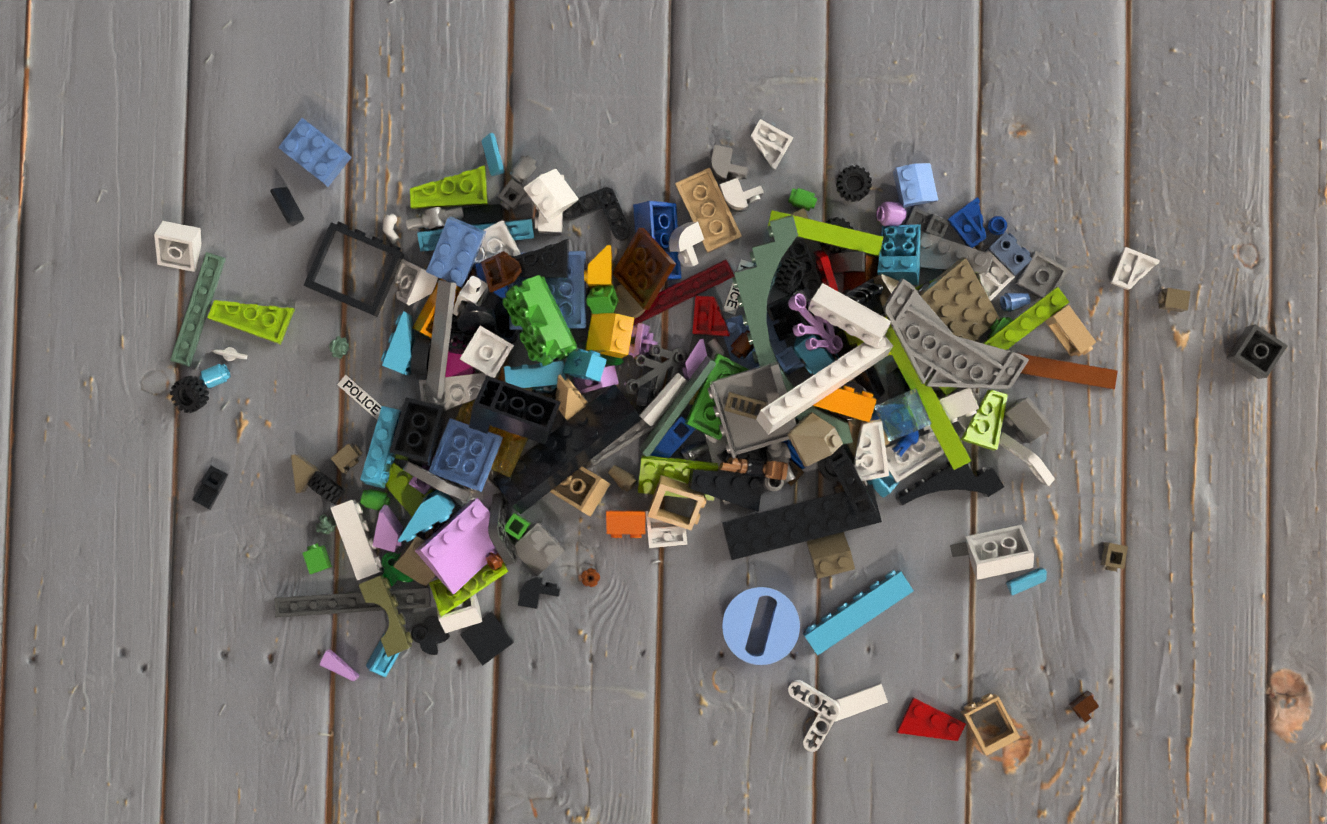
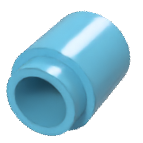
(215, 375)

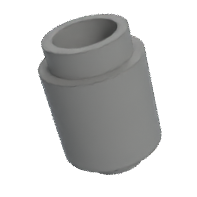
(523, 168)
(775, 487)

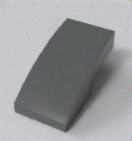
(929, 222)
(847, 262)

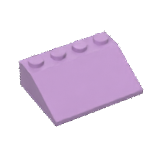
(459, 546)

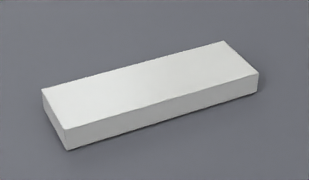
(663, 400)
(860, 701)

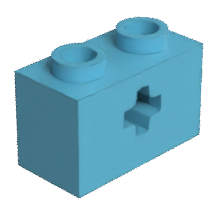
(585, 365)

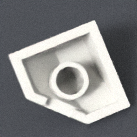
(413, 282)

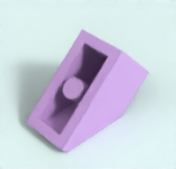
(695, 359)
(608, 379)
(387, 530)

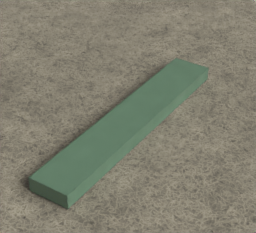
(198, 309)
(677, 406)

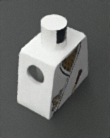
(474, 292)

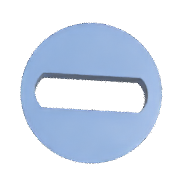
(782, 630)

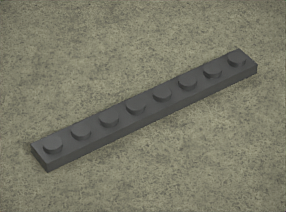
(346, 603)

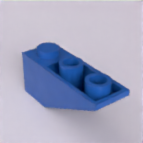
(673, 439)

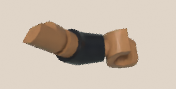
(756, 468)

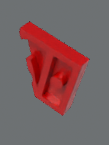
(708, 317)

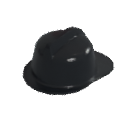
(502, 324)

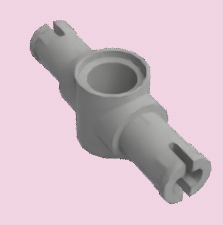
(434, 218)
(780, 453)

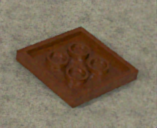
(644, 268)

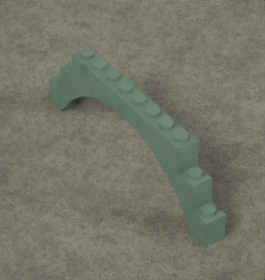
(754, 290)

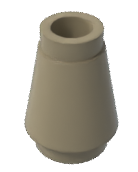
(622, 478)

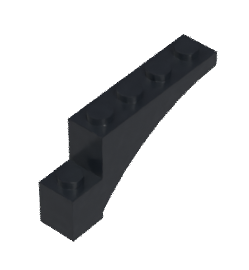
(949, 479)

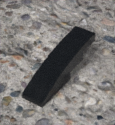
(869, 378)

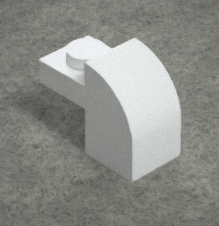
(736, 197)
(682, 241)

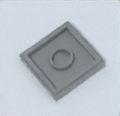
(1041, 275)

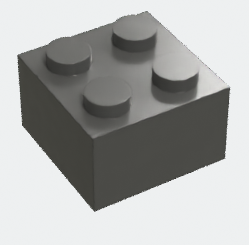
(1257, 351)

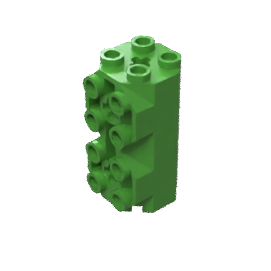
(542, 322)

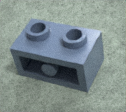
(1010, 253)

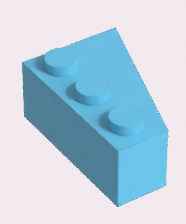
(535, 375)

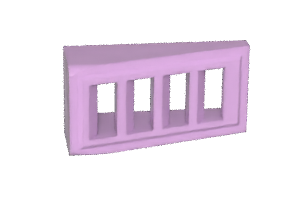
(336, 664)

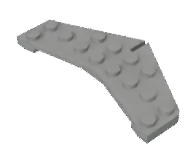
(953, 358)

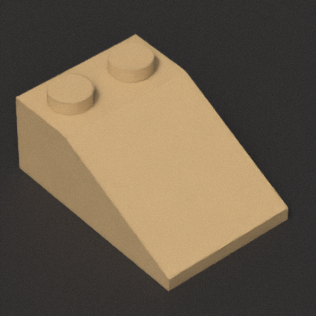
(582, 490)

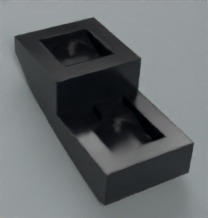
(210, 488)

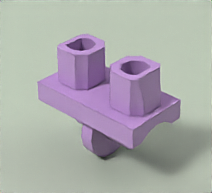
(643, 340)

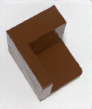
(1084, 706)

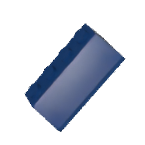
(659, 221)

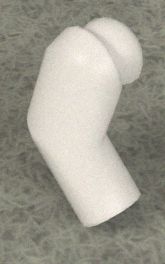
(388, 224)

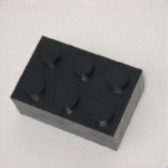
(418, 432)

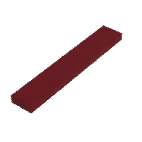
(687, 289)

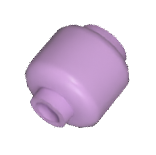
(891, 213)

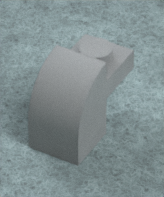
(721, 164)

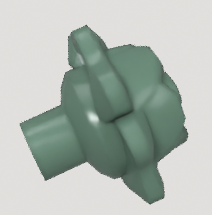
(339, 347)
(326, 524)

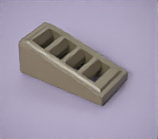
(729, 402)

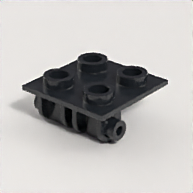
(868, 295)

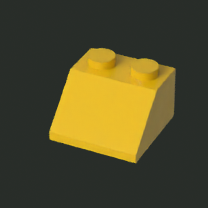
(600, 269)
(610, 334)

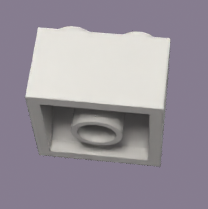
(550, 194)
(178, 246)
(462, 616)

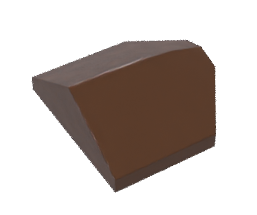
(500, 271)

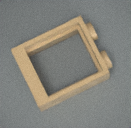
(1071, 332)
(680, 488)
(999, 741)

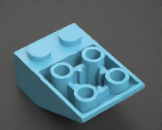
(900, 253)
(401, 344)
(434, 508)

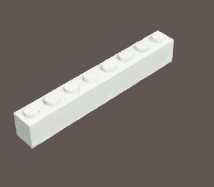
(821, 384)

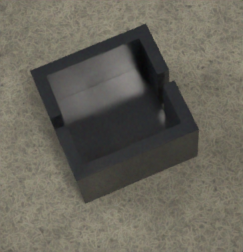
(780, 309)

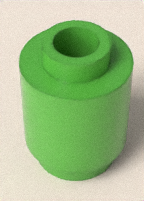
(802, 199)
(374, 499)

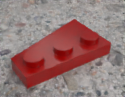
(824, 267)
(930, 722)

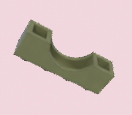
(378, 592)

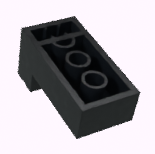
(513, 410)

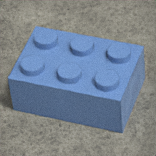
(315, 152)
(456, 251)

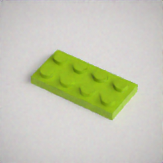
(677, 469)

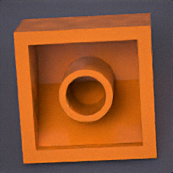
(625, 522)

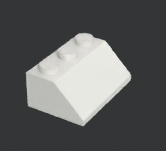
(999, 552)

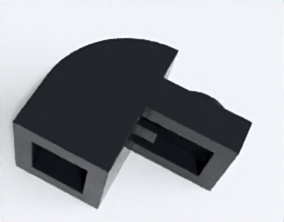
(532, 589)

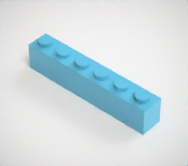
(858, 612)

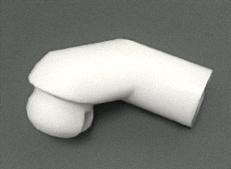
(716, 348)

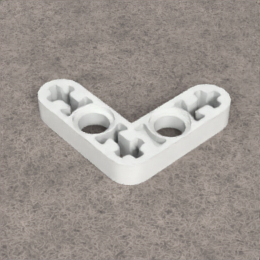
(1030, 458)
(822, 716)

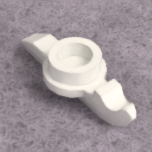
(230, 354)

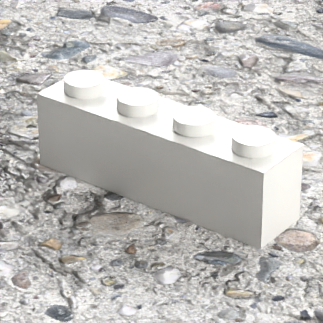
(849, 315)
(357, 539)

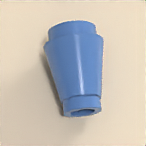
(1013, 301)

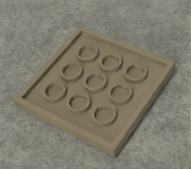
(961, 301)

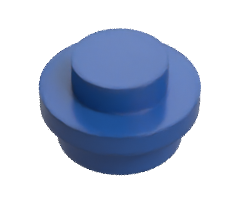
(997, 225)

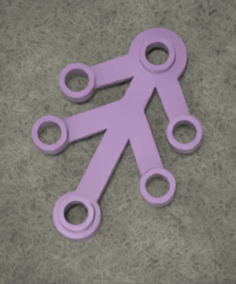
(830, 341)

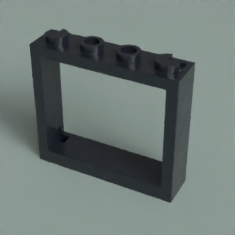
(374, 242)

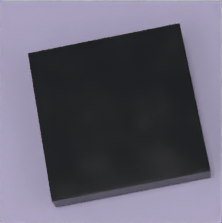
(487, 638)

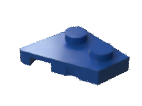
(969, 224)

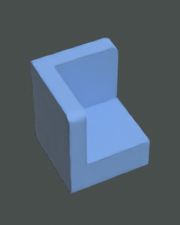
(789, 360)

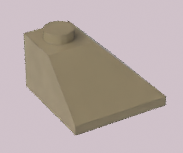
(814, 439)

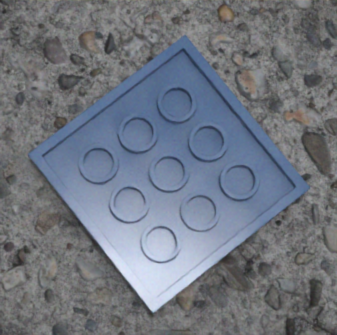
(567, 292)

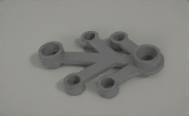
(659, 369)

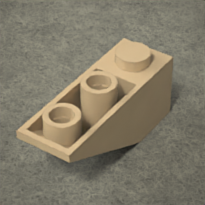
(570, 398)

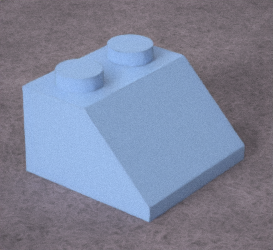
(915, 184)

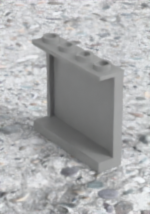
(743, 432)

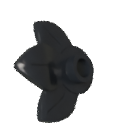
(433, 635)

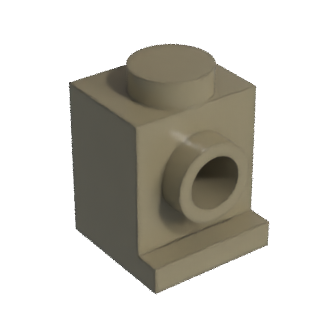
(347, 457)
(1119, 552)

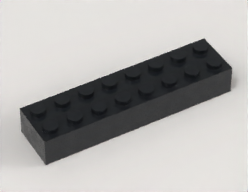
(568, 449)
(795, 524)

